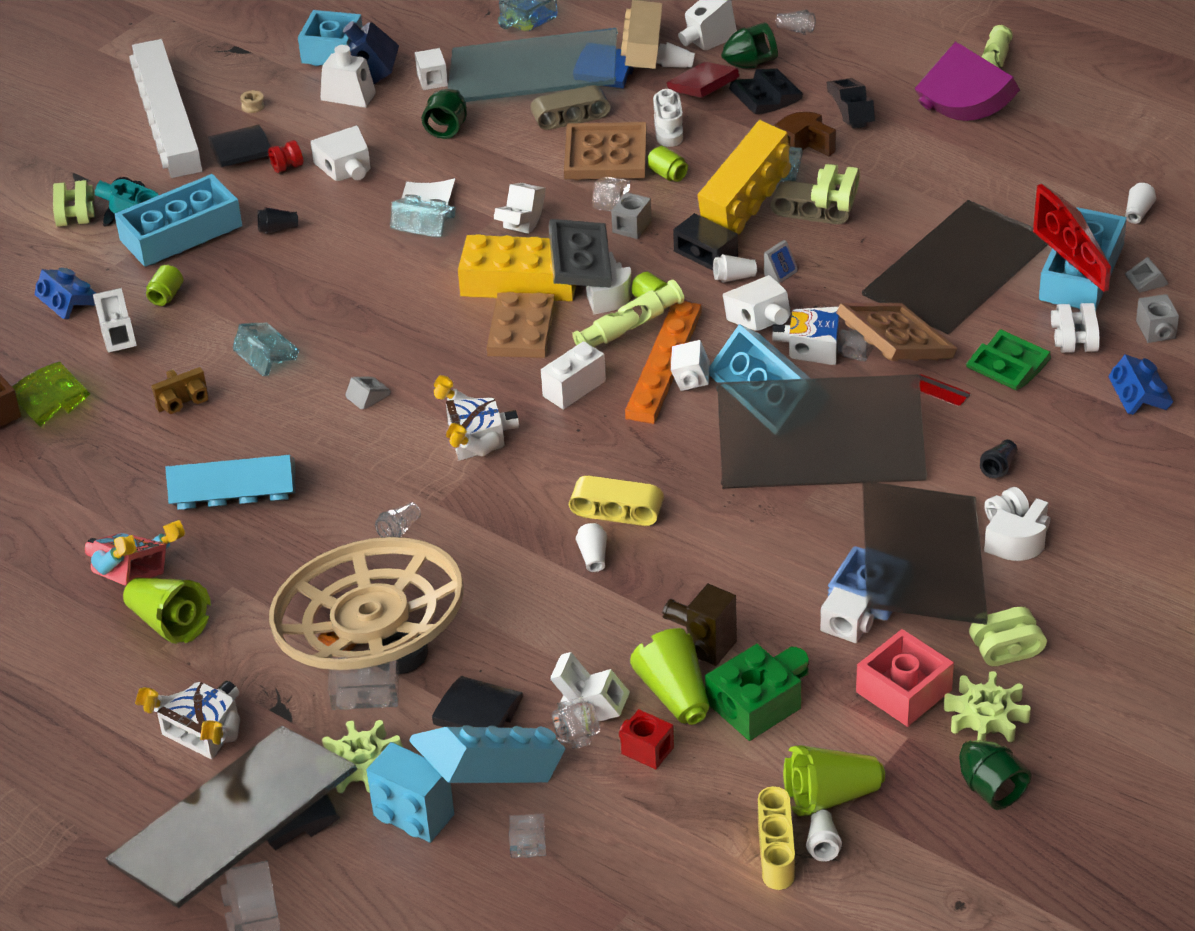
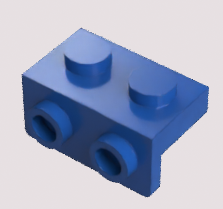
(62, 290)
(1139, 383)

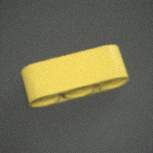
(616, 500)
(776, 838)

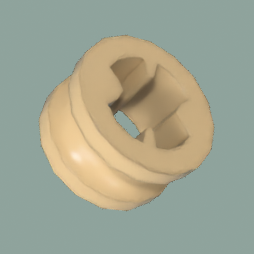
(252, 101)

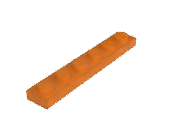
(657, 374)

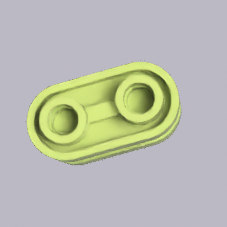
(827, 181)
(84, 207)
(1008, 636)

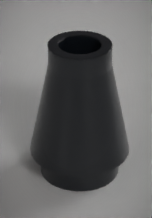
(276, 220)
(997, 460)

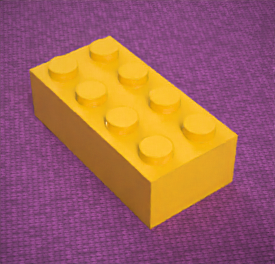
(746, 177)
(508, 265)

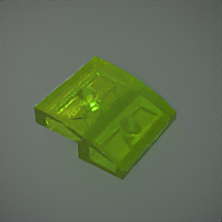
(48, 391)

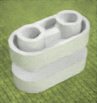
(668, 118)
(1065, 334)

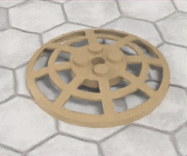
(369, 610)

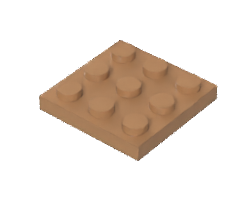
(605, 150)
(896, 331)

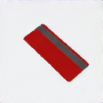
(942, 390)

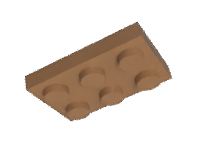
(521, 325)

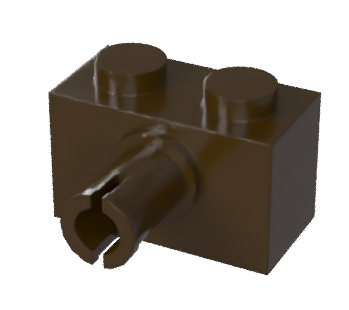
(708, 620)

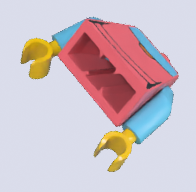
(129, 556)

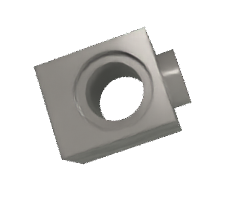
(631, 215)
(1157, 318)

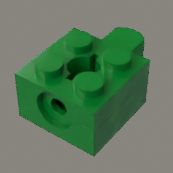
(757, 689)

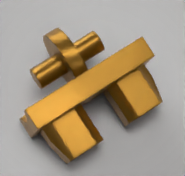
(179, 389)

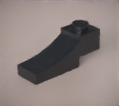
(852, 101)

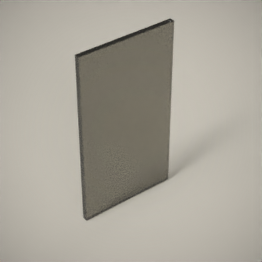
(957, 266)
(821, 431)
(923, 553)
(230, 815)

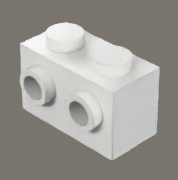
(573, 375)

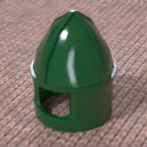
(749, 48)
(447, 109)
(987, 766)

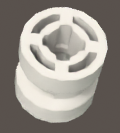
(1011, 501)

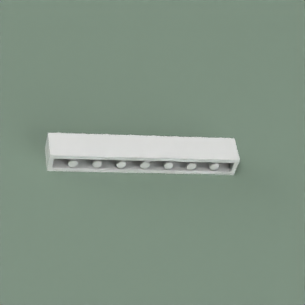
(165, 109)

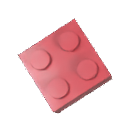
(904, 677)

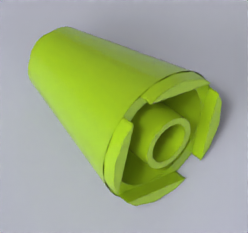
(169, 606)
(673, 674)
(829, 777)

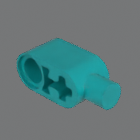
(123, 194)

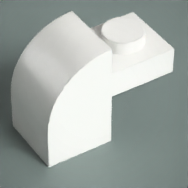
(522, 207)
(610, 299)
(114, 320)
(1017, 536)
(601, 688)

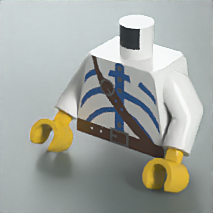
(473, 422)
(197, 716)

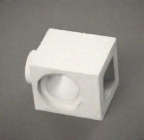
(431, 69)
(690, 365)
(845, 615)

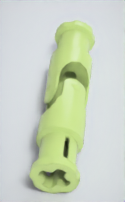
(998, 45)
(615, 324)

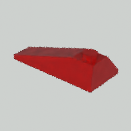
(1070, 236)

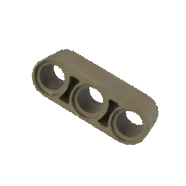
(570, 106)
(794, 201)

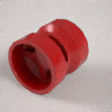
(285, 156)

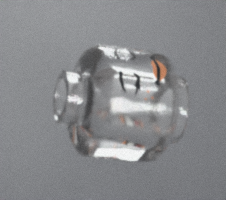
(575, 722)

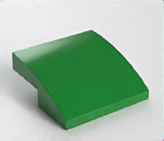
(1009, 360)

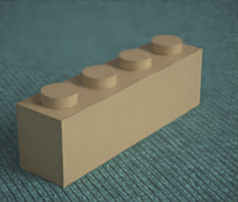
(641, 34)

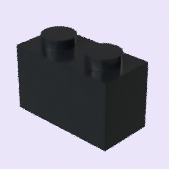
(704, 240)

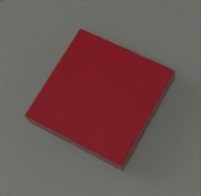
(703, 79)

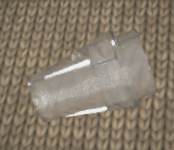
(798, 21)
(397, 520)

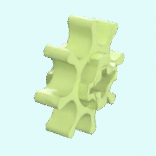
(987, 708)
(360, 749)

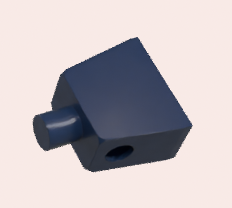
(374, 46)

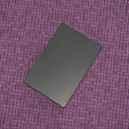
(579, 253)

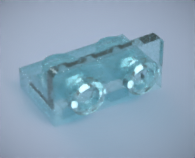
(262, 345)

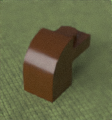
(807, 130)

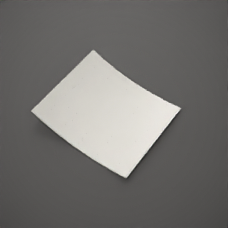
(428, 191)

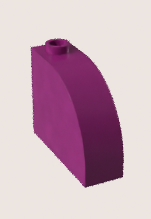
(965, 86)

